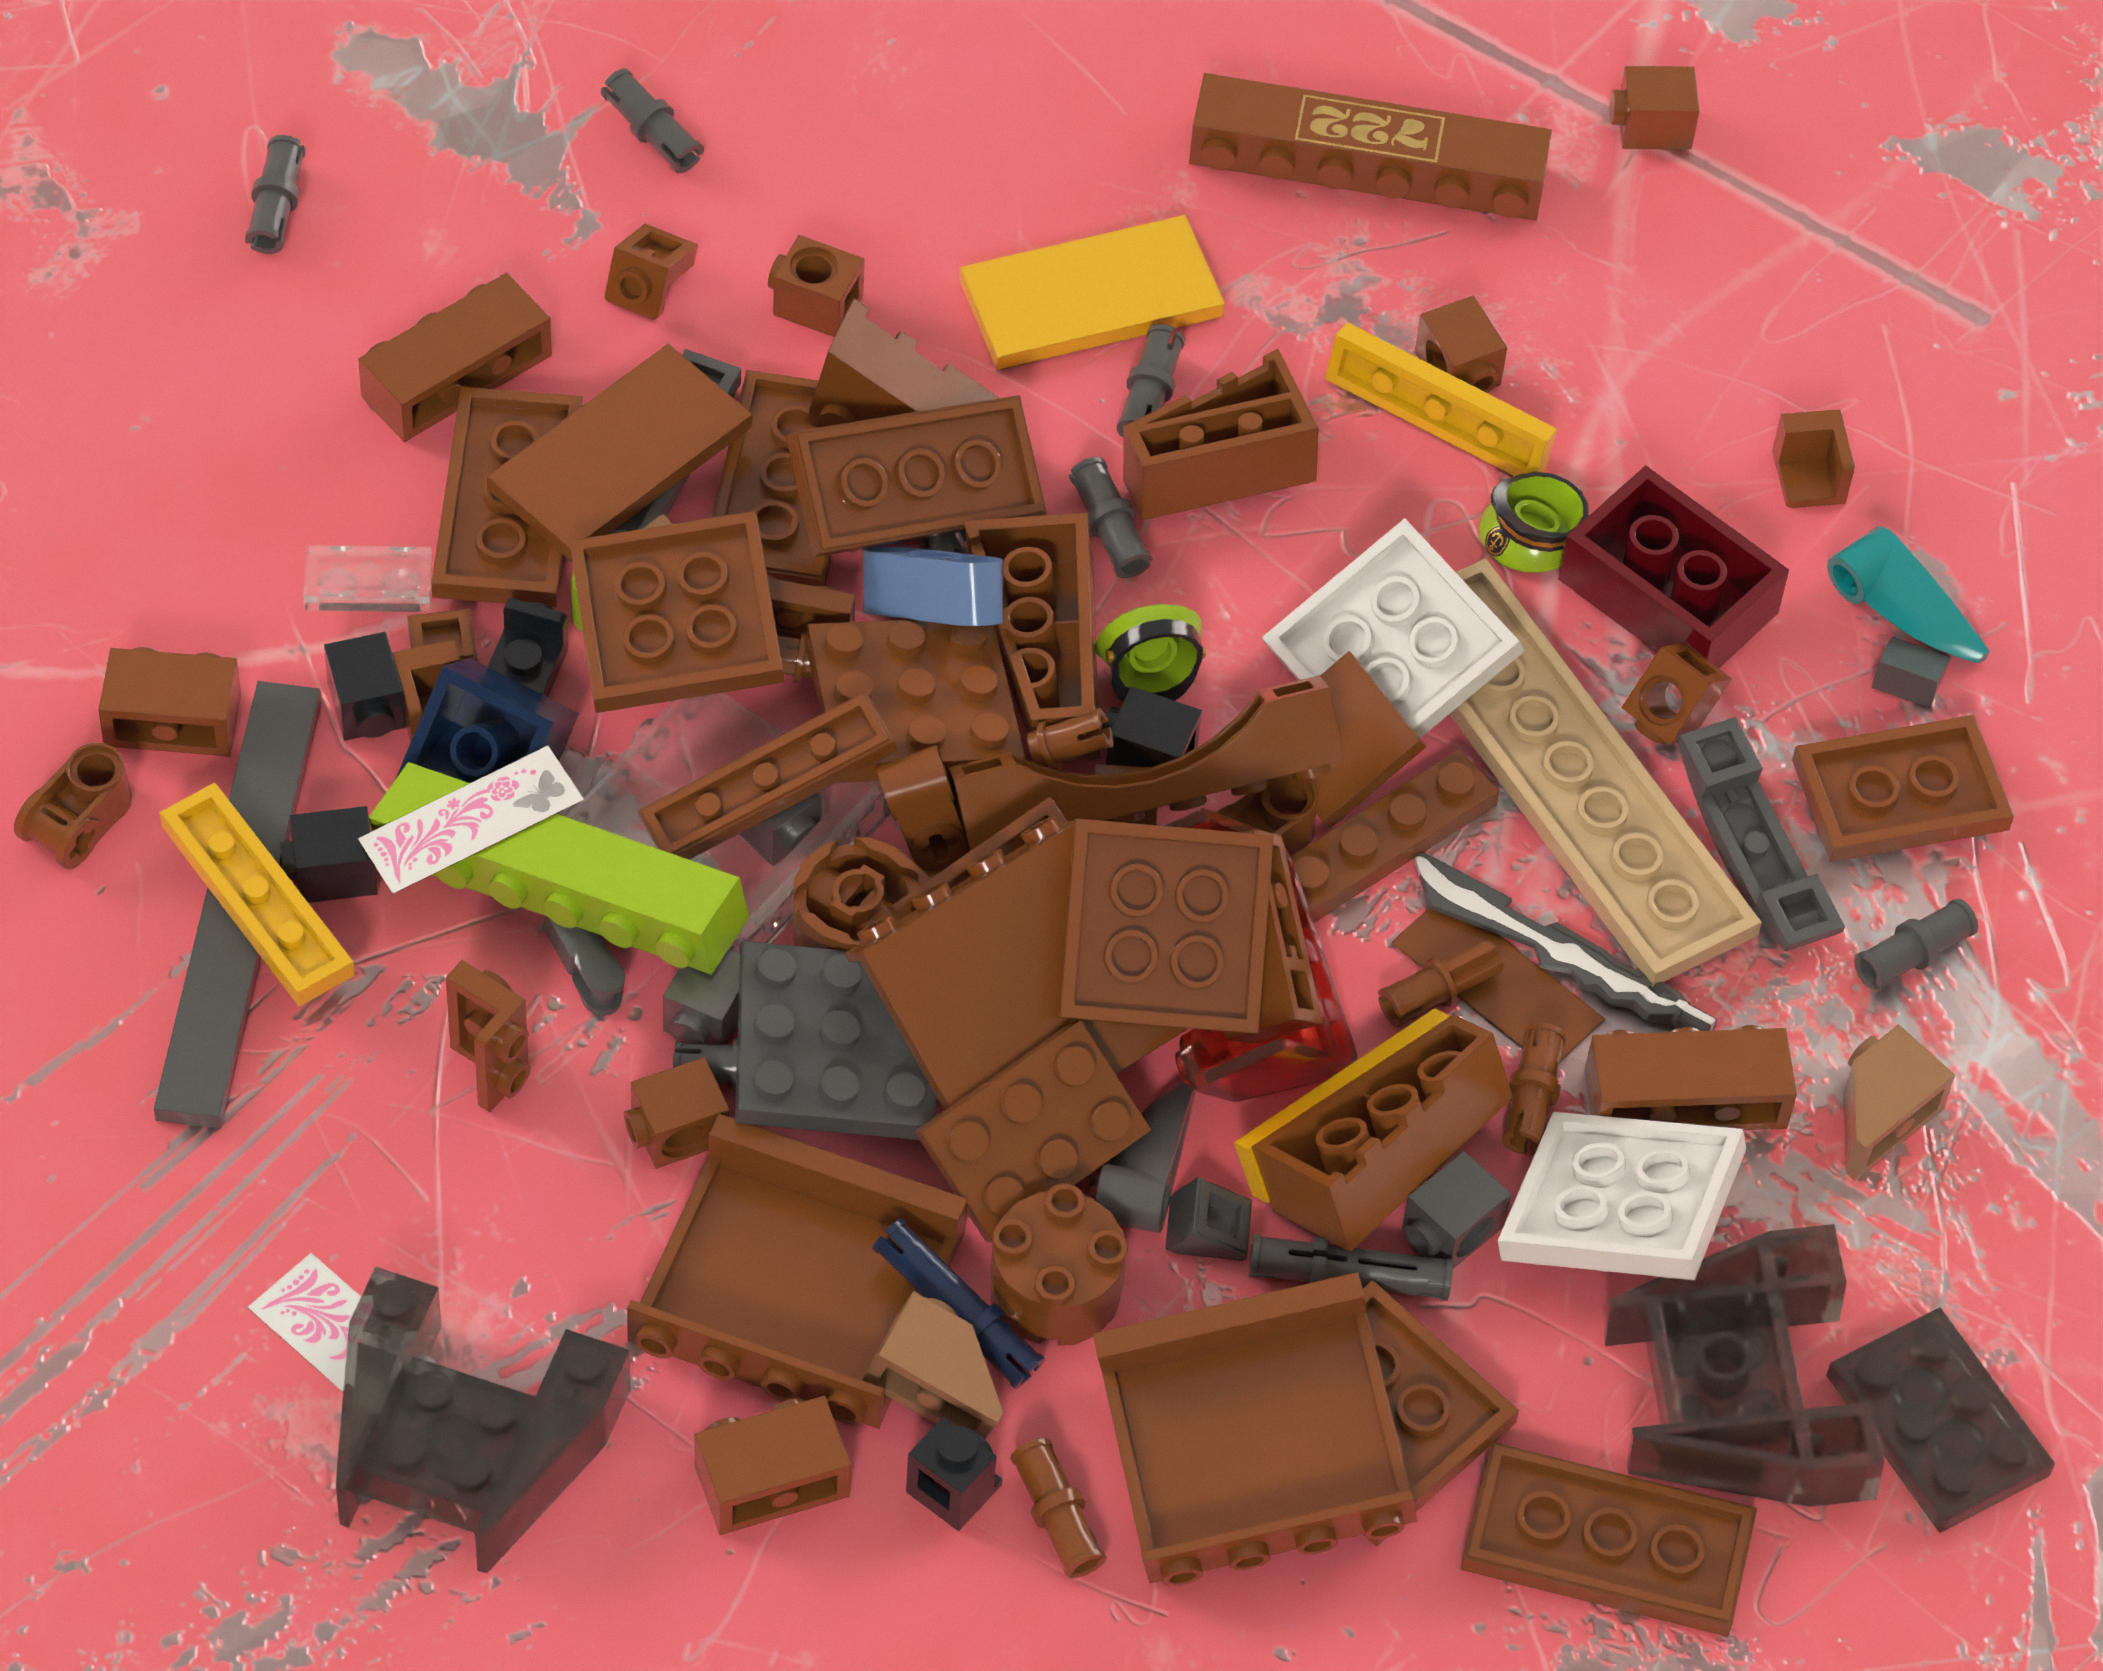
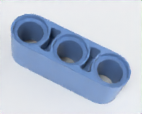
(933, 586)

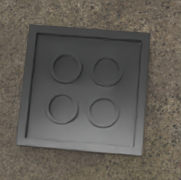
(822, 1048)

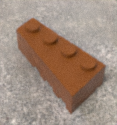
(1046, 613)
(1383, 1133)

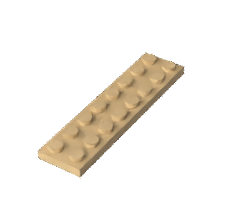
(1598, 804)

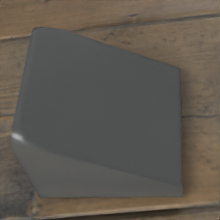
(1910, 672)
(1208, 1221)

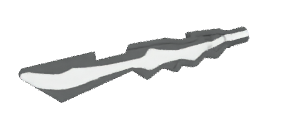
(1556, 947)

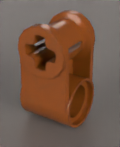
(1282, 794)
(924, 807)
(69, 812)

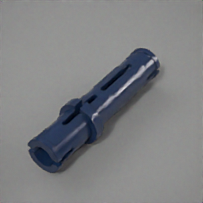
(938, 1281)

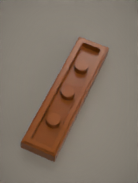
(769, 779)

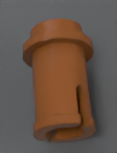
(1068, 740)

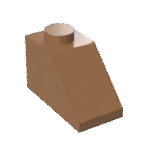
(1889, 1096)
(936, 1367)

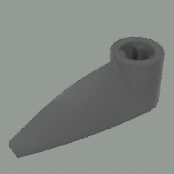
(1142, 1176)

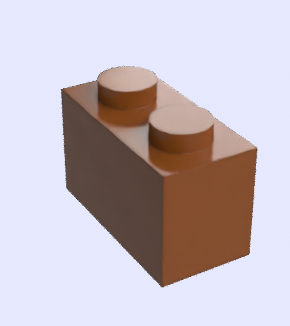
(170, 701)
(771, 1464)

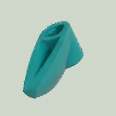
(1902, 591)

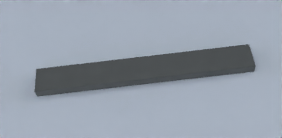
(222, 959)

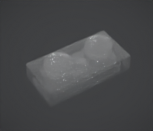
(368, 578)

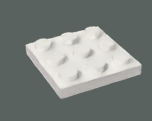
(1406, 623)
(1622, 1195)

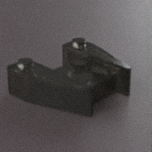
(1732, 1380)
(459, 1441)

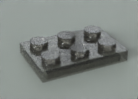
(1942, 1419)

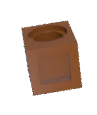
(816, 284)
(1462, 343)
(1699, 686)
(675, 1112)

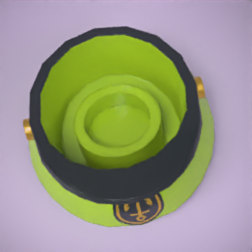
(1531, 520)
(1153, 650)

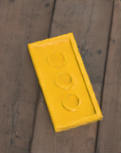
(1091, 292)

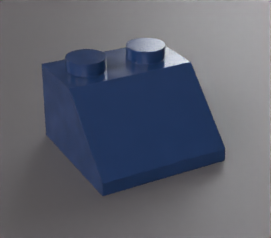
(485, 723)

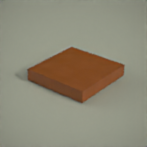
(1373, 740)

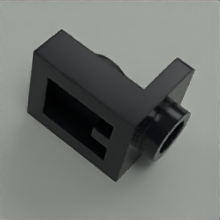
(531, 644)

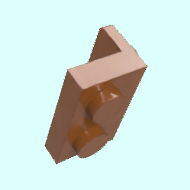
(489, 1030)

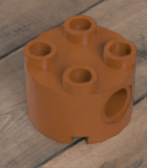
(847, 890)
(1058, 1266)

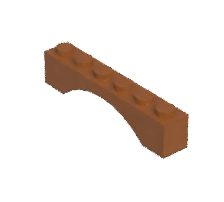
(1273, 736)

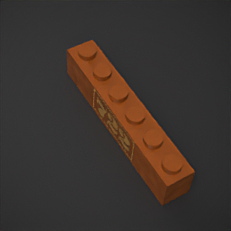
(1370, 146)

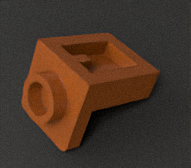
(645, 268)

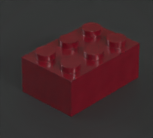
(1672, 570)

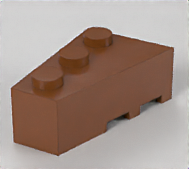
(881, 376)
(1223, 446)

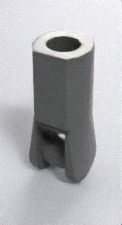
(591, 964)

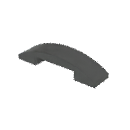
(1751, 839)

